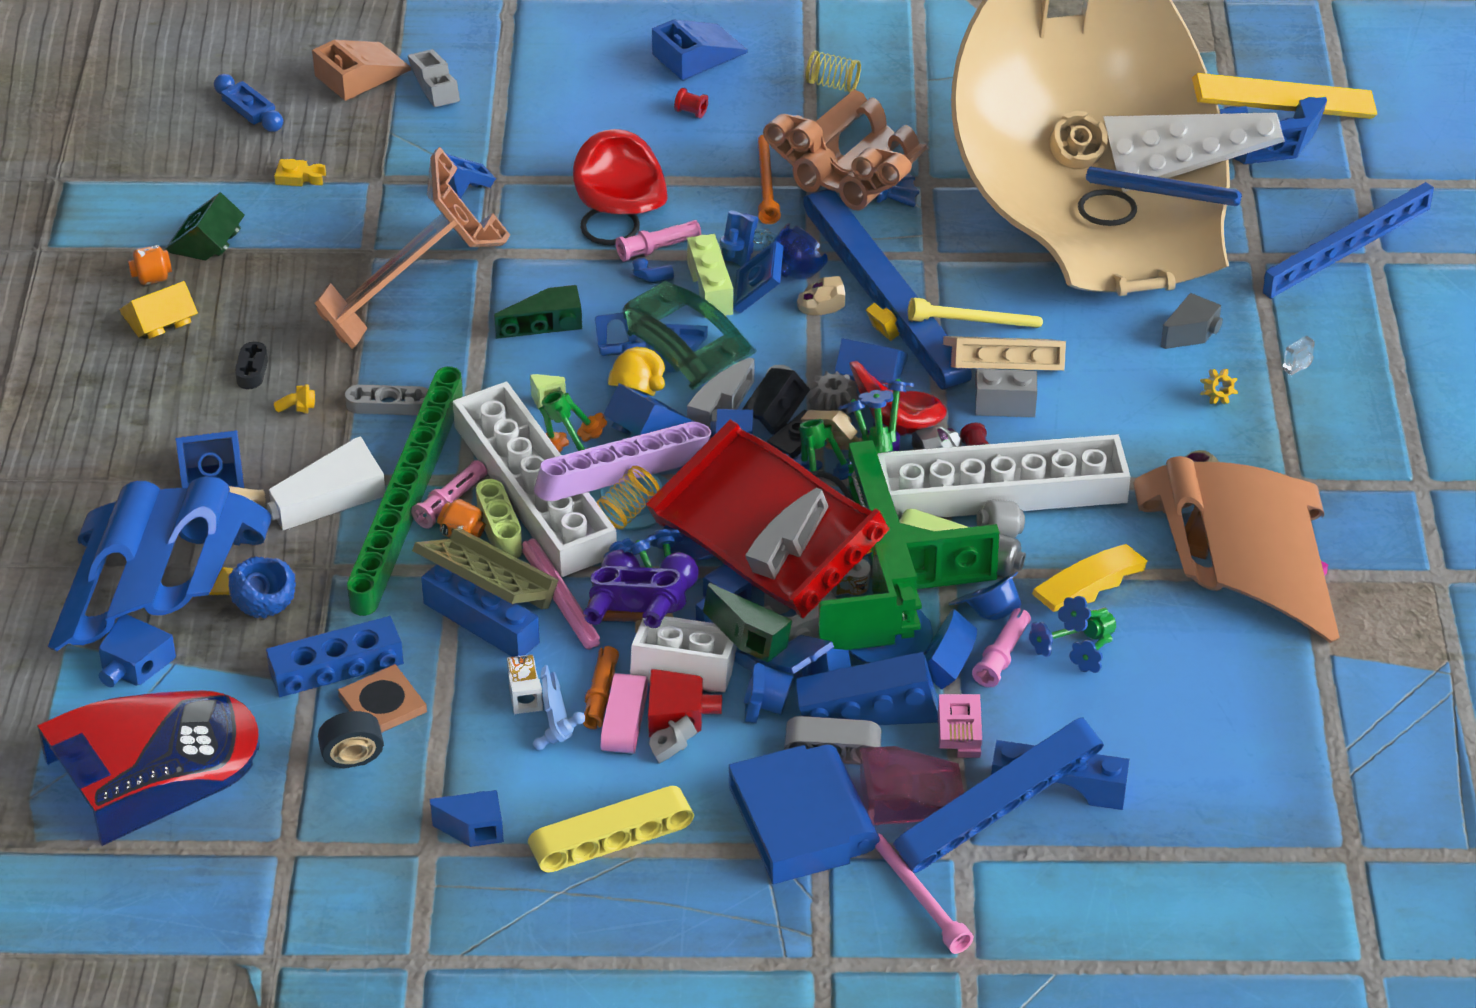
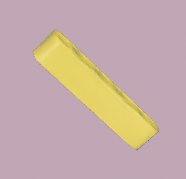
(610, 829)

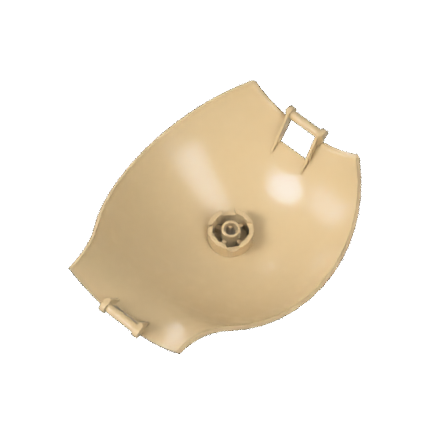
(1033, 123)

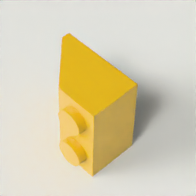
(160, 309)

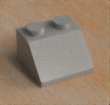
(1005, 393)

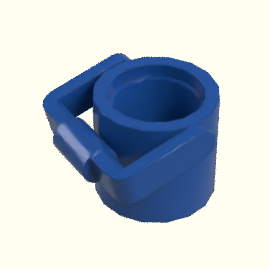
(766, 691)

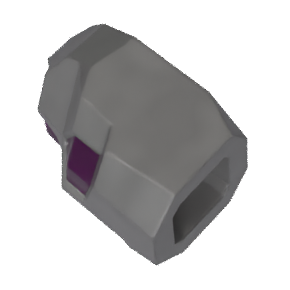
(935, 438)

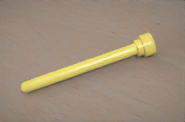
(920, 309)

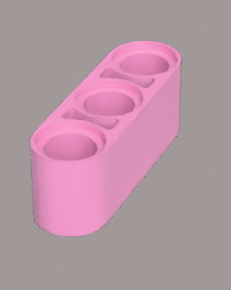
(624, 713)

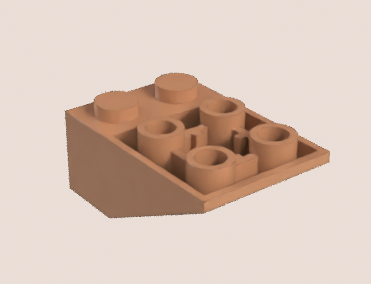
(355, 66)

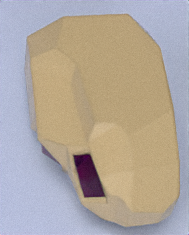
(822, 297)

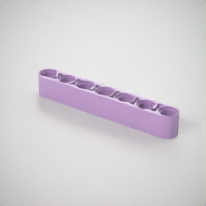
(607, 463)

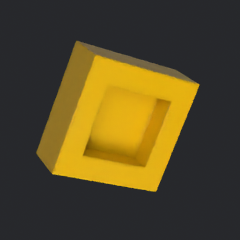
(883, 321)

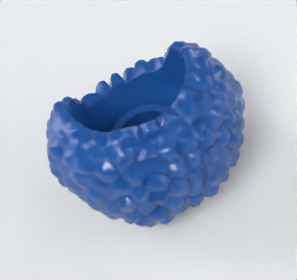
(262, 586)

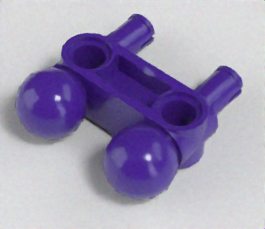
(632, 588)

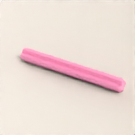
(562, 595)

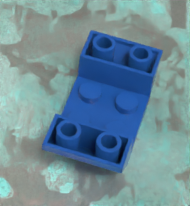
(1295, 130)

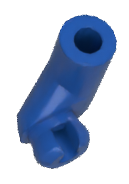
(650, 274)

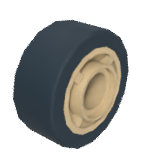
(350, 739)

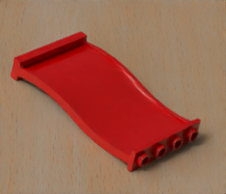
(733, 494)

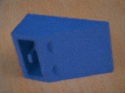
(693, 46)

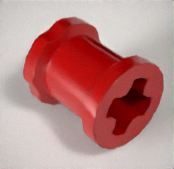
(691, 103)

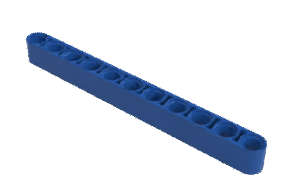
(883, 284)

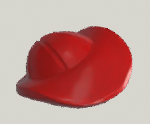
(619, 174)
(915, 408)

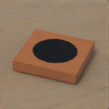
(385, 696)

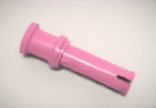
(647, 242)
(433, 507)
(997, 656)

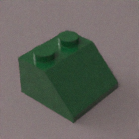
(207, 229)

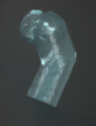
(763, 237)

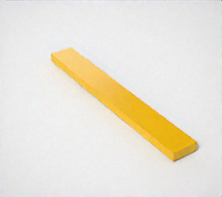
(1281, 95)

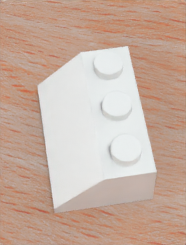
(684, 648)

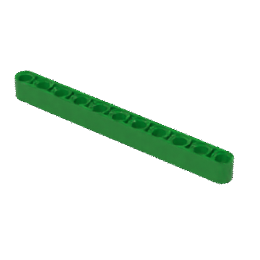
(403, 492)

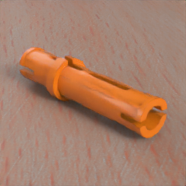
(598, 695)

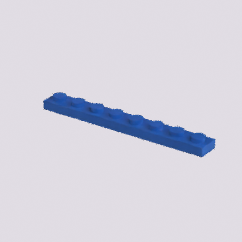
(1347, 240)

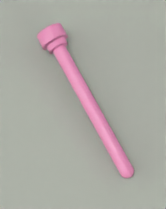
(955, 935)

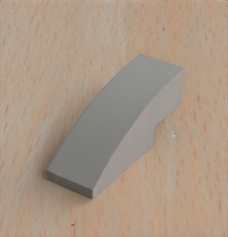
(434, 77)
(722, 392)
(787, 534)

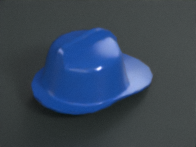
(995, 600)

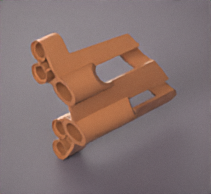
(862, 171)

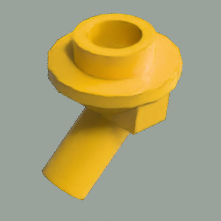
(302, 399)

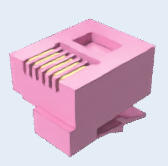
(960, 724)

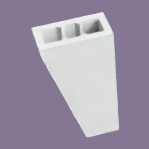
(328, 486)

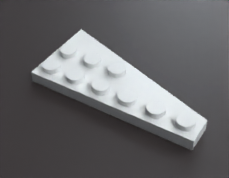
(1182, 143)

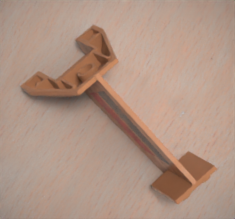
(453, 215)

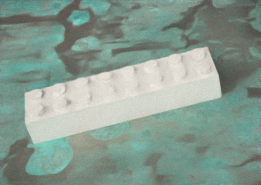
(512, 448)
(1027, 472)

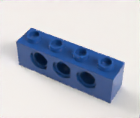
(334, 656)

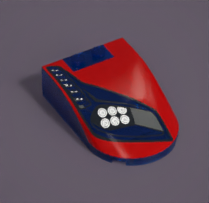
(151, 753)

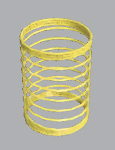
(817, 67)

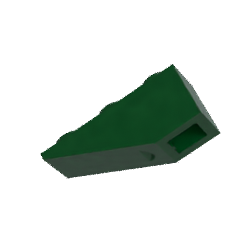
(544, 312)
(747, 623)

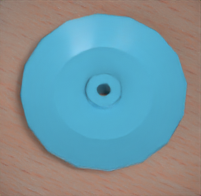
(644, 518)

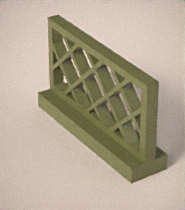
(490, 568)

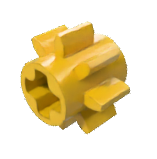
(1224, 391)

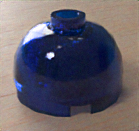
(800, 253)

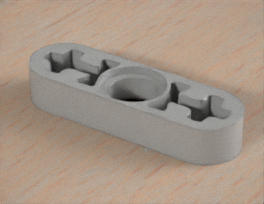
(360, 400)

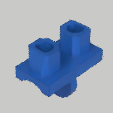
(738, 237)

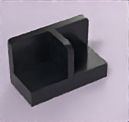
(777, 398)

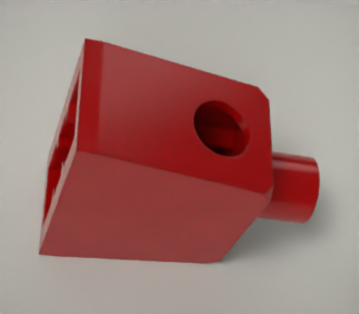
(678, 695)

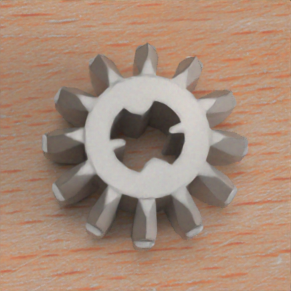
(831, 392)

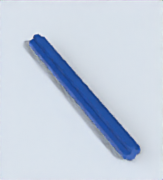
(1164, 186)

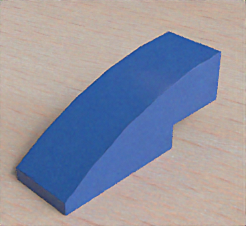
(950, 648)

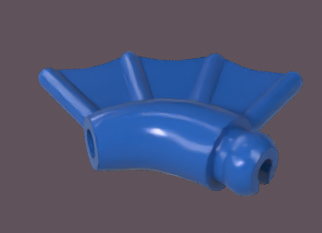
(902, 192)

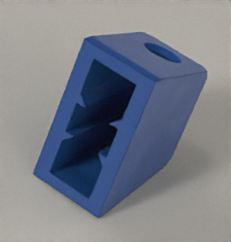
(134, 652)

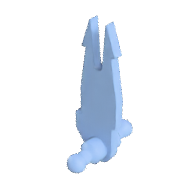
(560, 726)

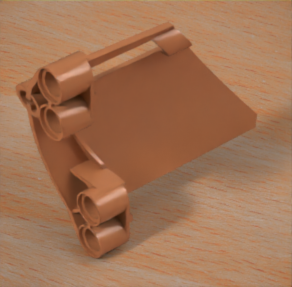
(1254, 533)

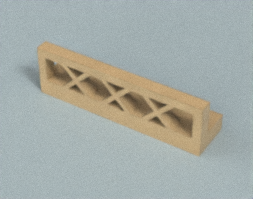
(1006, 353)

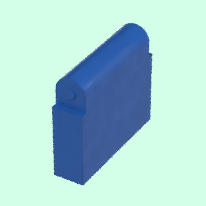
(801, 811)

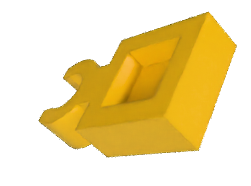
(296, 172)

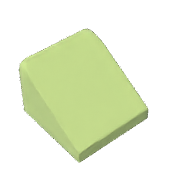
(543, 385)

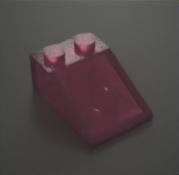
(906, 784)

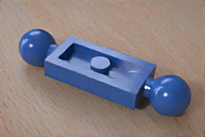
(248, 102)

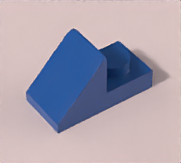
(469, 173)

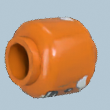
(150, 265)
(461, 515)

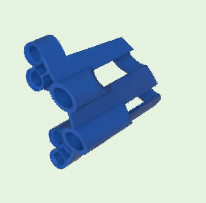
(144, 530)

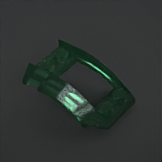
(699, 366)

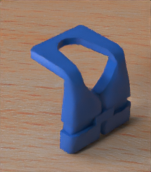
(605, 349)

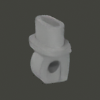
(673, 739)

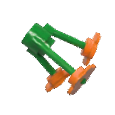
(557, 408)

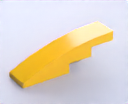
(1090, 576)

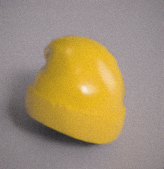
(639, 370)

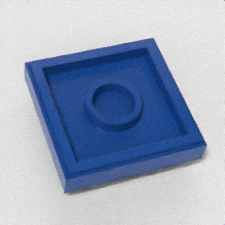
(758, 276)

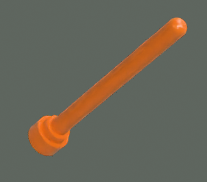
(768, 209)

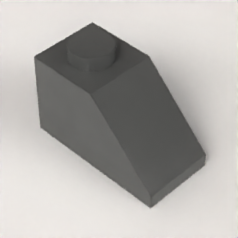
(1191, 323)

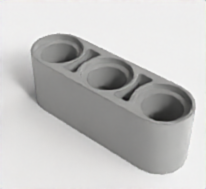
(844, 734)

